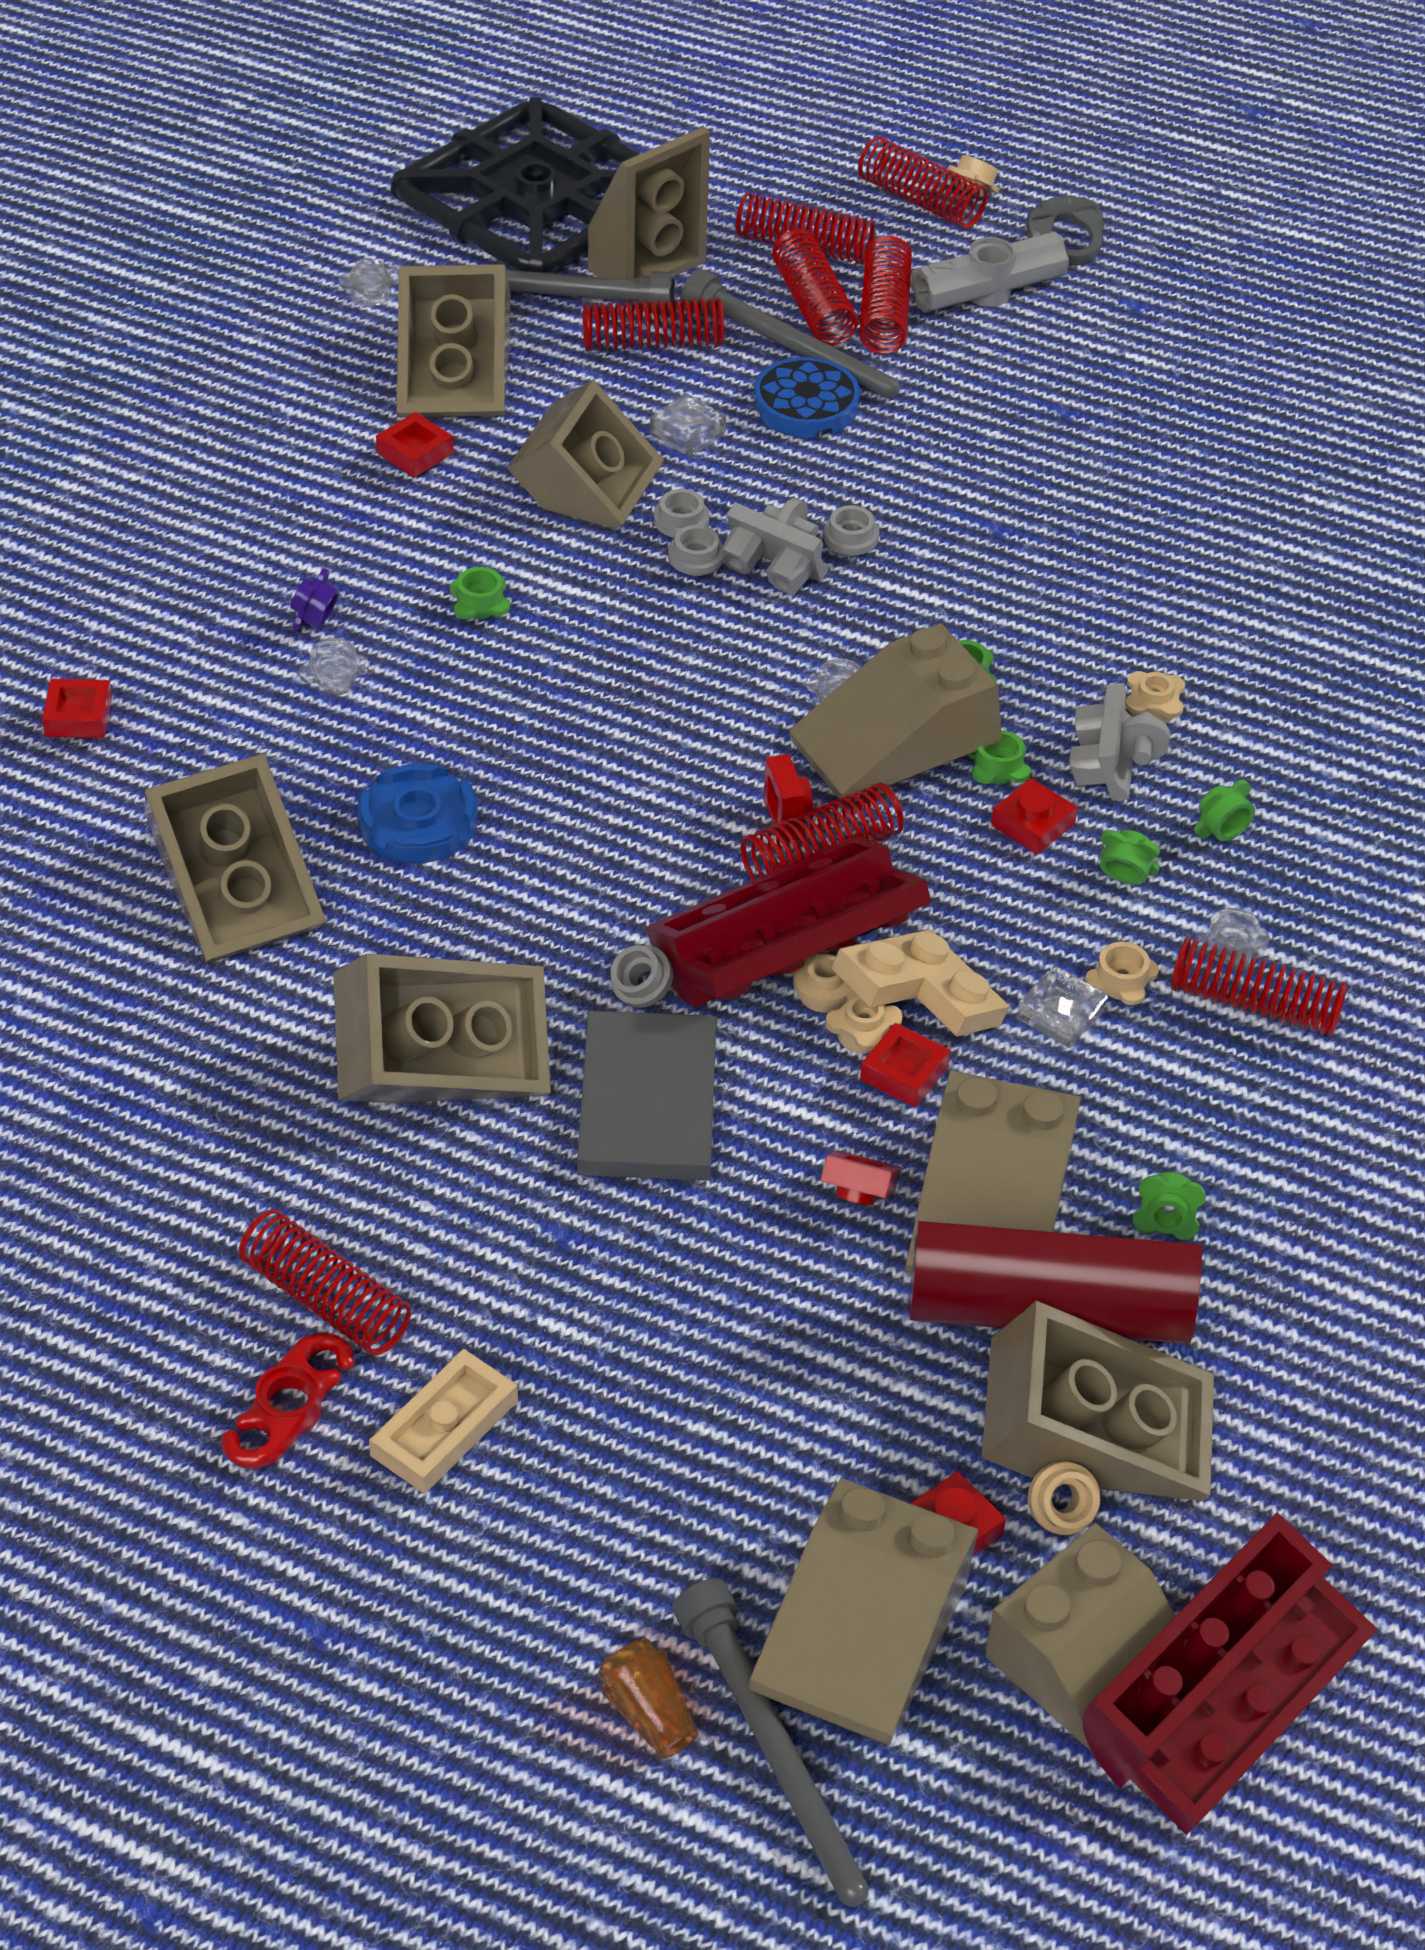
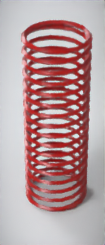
(884, 161)
(858, 247)
(885, 294)
(819, 295)
(718, 328)
(761, 846)
(1180, 979)
(344, 1329)

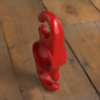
(287, 1426)

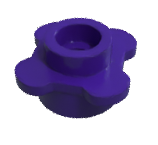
(314, 601)

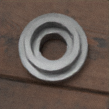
(680, 509)
(851, 531)
(696, 550)
(629, 967)

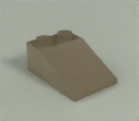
(654, 212)
(453, 340)
(901, 714)
(233, 858)
(439, 1030)
(997, 1156)
(1097, 1402)
(865, 1610)

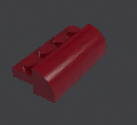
(785, 919)
(1113, 1282)
(1226, 1675)

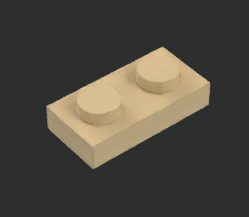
(443, 1421)

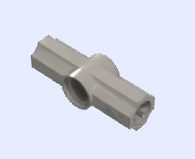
(989, 272)

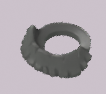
(1081, 211)

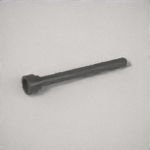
(705, 286)
(654, 287)
(708, 1615)

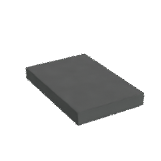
(647, 1096)

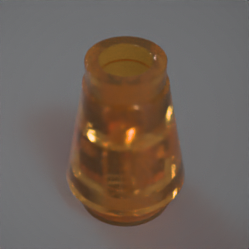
(649, 1697)

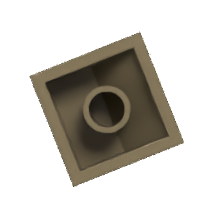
(586, 459)
(1077, 1625)

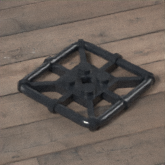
(527, 181)

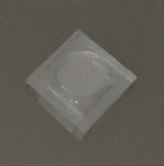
(688, 424)
(1062, 1006)

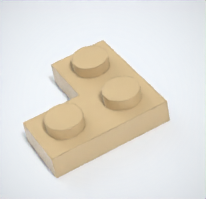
(925, 969)

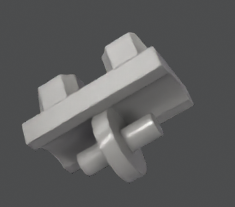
(780, 537)
(1112, 741)

